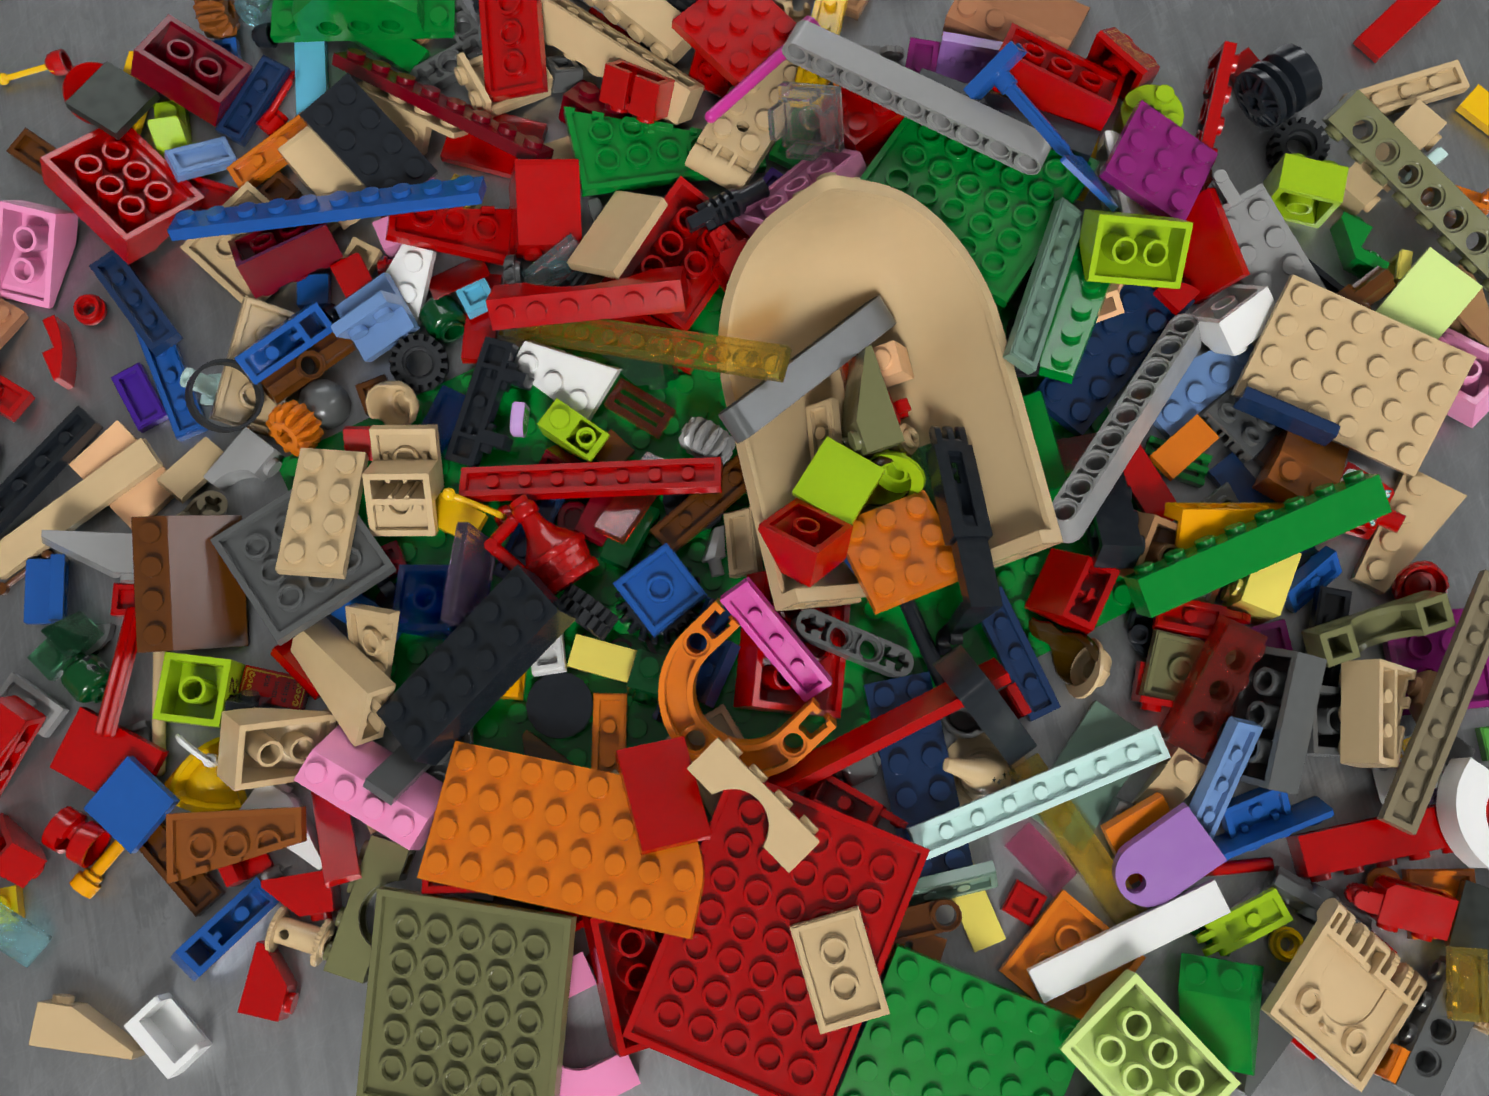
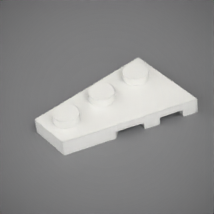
(412, 275)

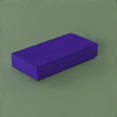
(140, 397)

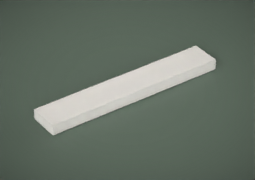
(1128, 940)

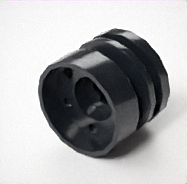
(1278, 86)

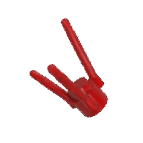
(274, 118)

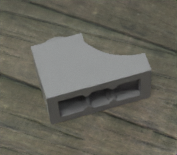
(243, 459)

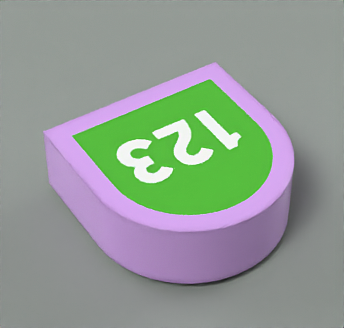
(519, 419)

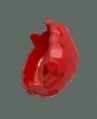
(1419, 577)

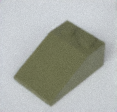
(868, 413)

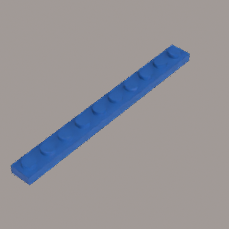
(328, 208)

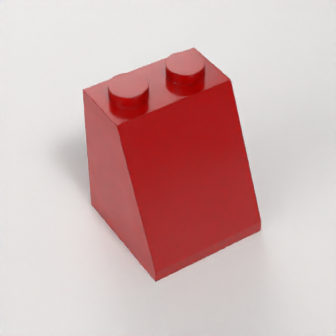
(544, 204)

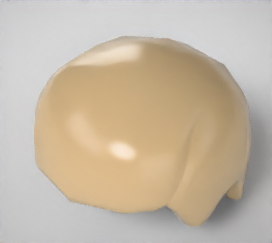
(392, 403)

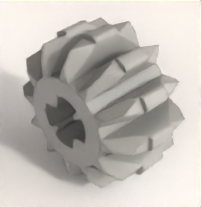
(706, 439)

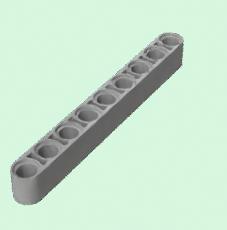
(916, 97)
(1126, 426)

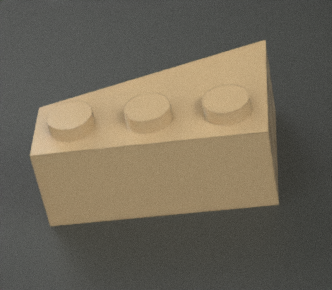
(1372, 712)

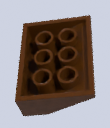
(184, 586)

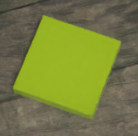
(838, 481)

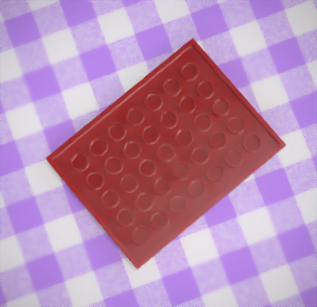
(737, 989)

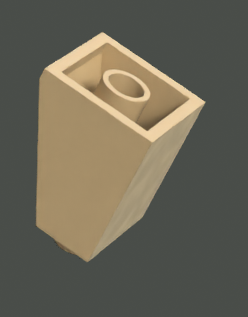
(318, 167)

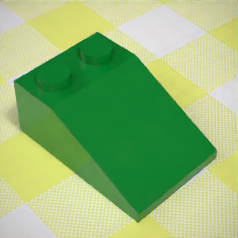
(1222, 1007)

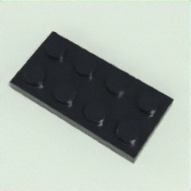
(365, 138)

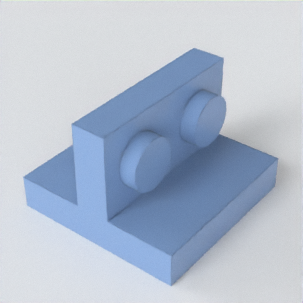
(375, 318)

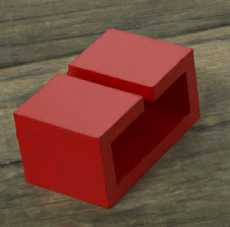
(636, 90)

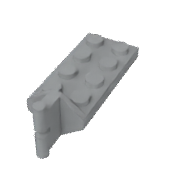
(1263, 237)

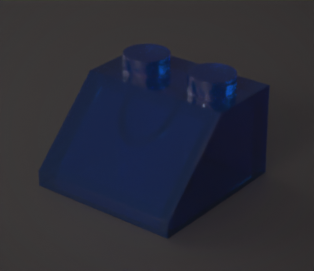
(420, 600)

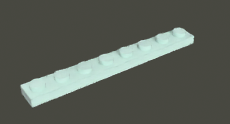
(1040, 792)

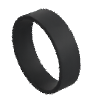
(259, 394)

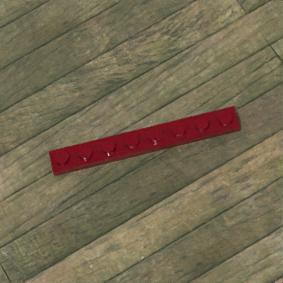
(445, 108)

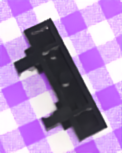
(475, 427)

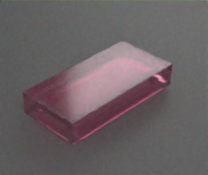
(1040, 859)

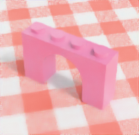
(606, 1077)

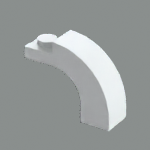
(1462, 810)

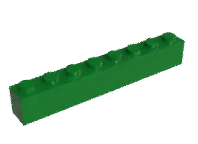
(1257, 544)

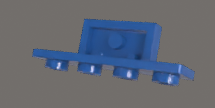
(1265, 817)

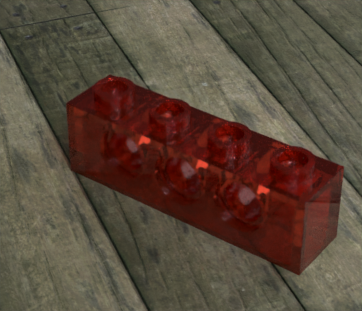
(1208, 668)

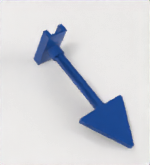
(997, 74)

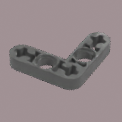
(464, 42)

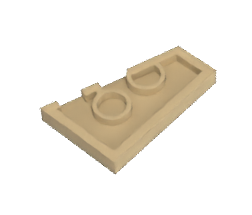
(373, 633)

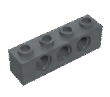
(1439, 1050)

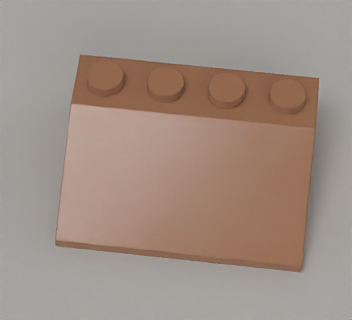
(991, 19)

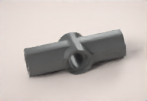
(1305, 896)

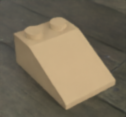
(268, 744)

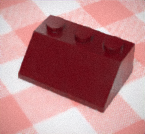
(189, 69)
(283, 255)

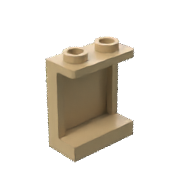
(471, 75)

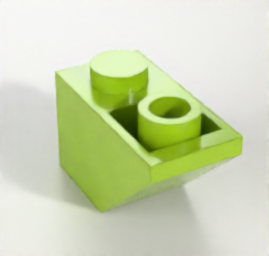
(572, 431)

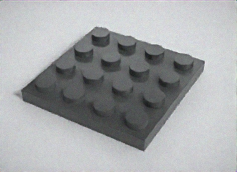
(289, 601)

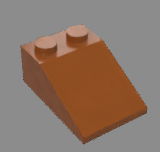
(1299, 467)

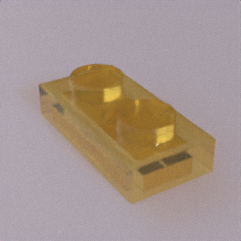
(1467, 984)

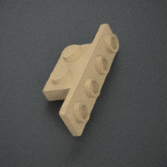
(412, 121)

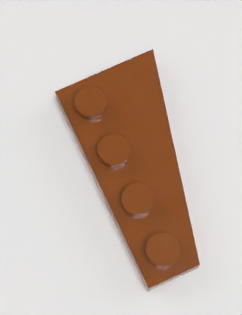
(221, 838)

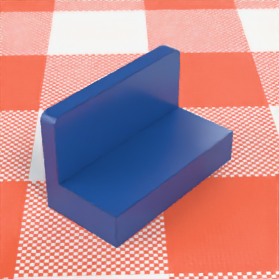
(46, 590)

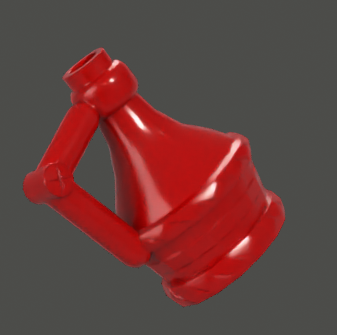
(552, 552)

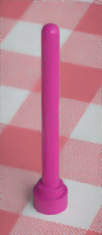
(749, 82)

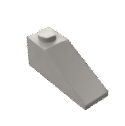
(100, 550)

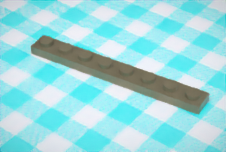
(1441, 714)

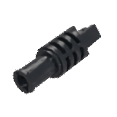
(726, 206)

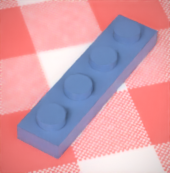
(1224, 772)

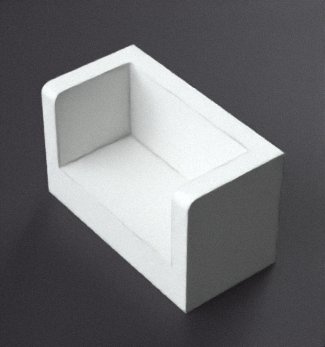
(168, 1035)

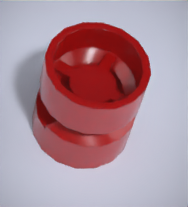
(76, 836)

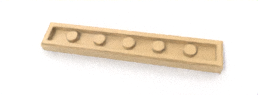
(78, 504)

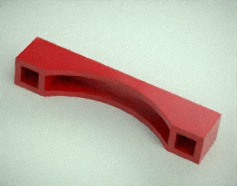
(637, 295)

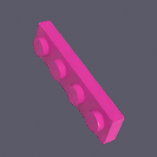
(776, 639)

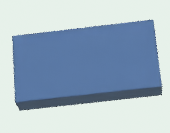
(200, 158)

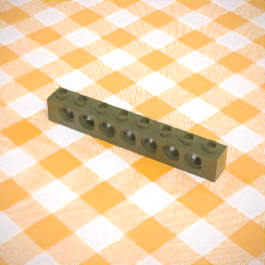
(1425, 174)

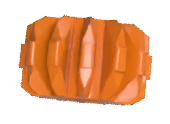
(294, 427)

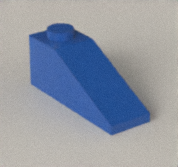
(284, 342)
(224, 930)

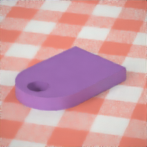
(1168, 856)

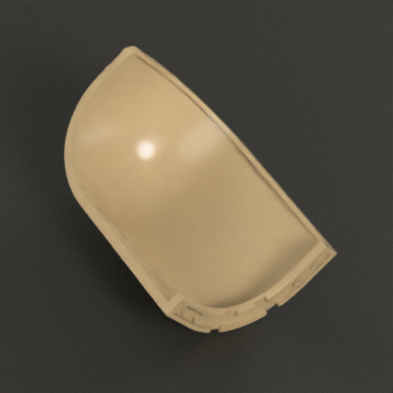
(816, 267)

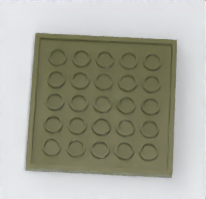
(464, 998)

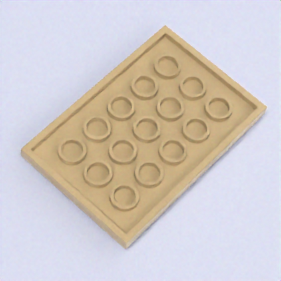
(1357, 370)

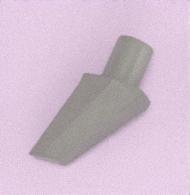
(715, 551)

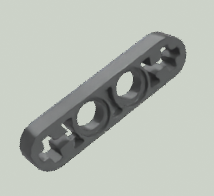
(853, 639)

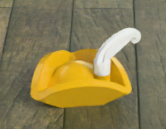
(198, 783)

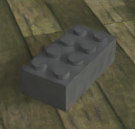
(1284, 702)

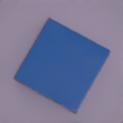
(660, 590)
(131, 804)

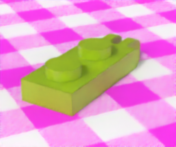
(1245, 923)

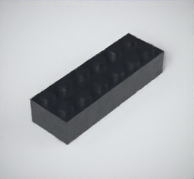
(475, 666)

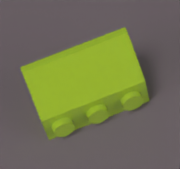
(1134, 248)

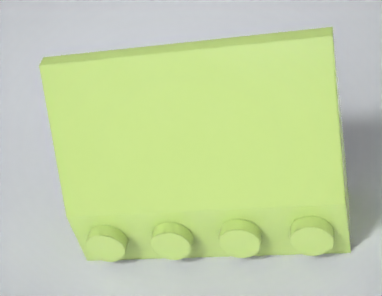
(1142, 1048)

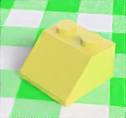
(1262, 592)

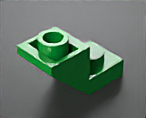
(1349, 236)

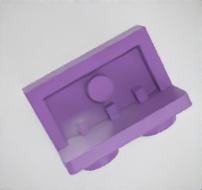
(964, 55)

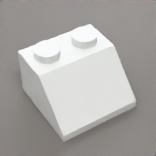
(1234, 317)

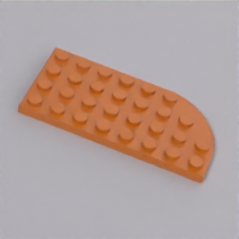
(556, 842)

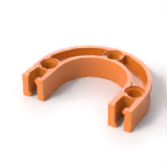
(683, 714)

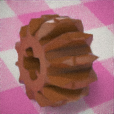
(217, 18)

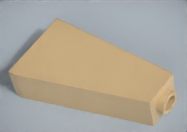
(344, 679)

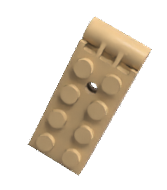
(740, 139)

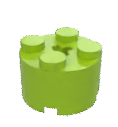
(1159, 97)

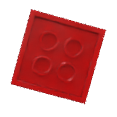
(734, 33)

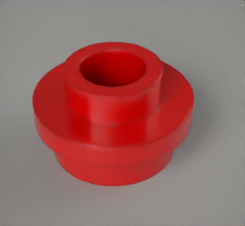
(84, 304)

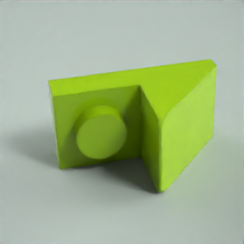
(170, 127)

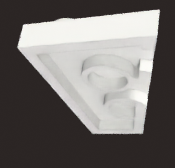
(564, 376)

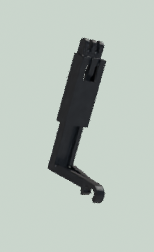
(965, 529)

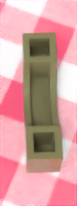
(1405, 617)
(381, 864)

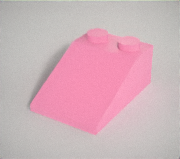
(34, 250)
(1473, 397)

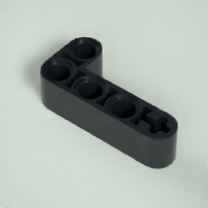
(985, 704)

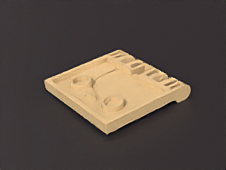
(1345, 995)

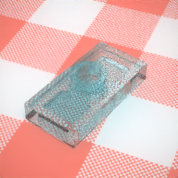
(552, 266)
(20, 937)

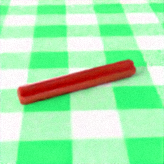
(118, 677)

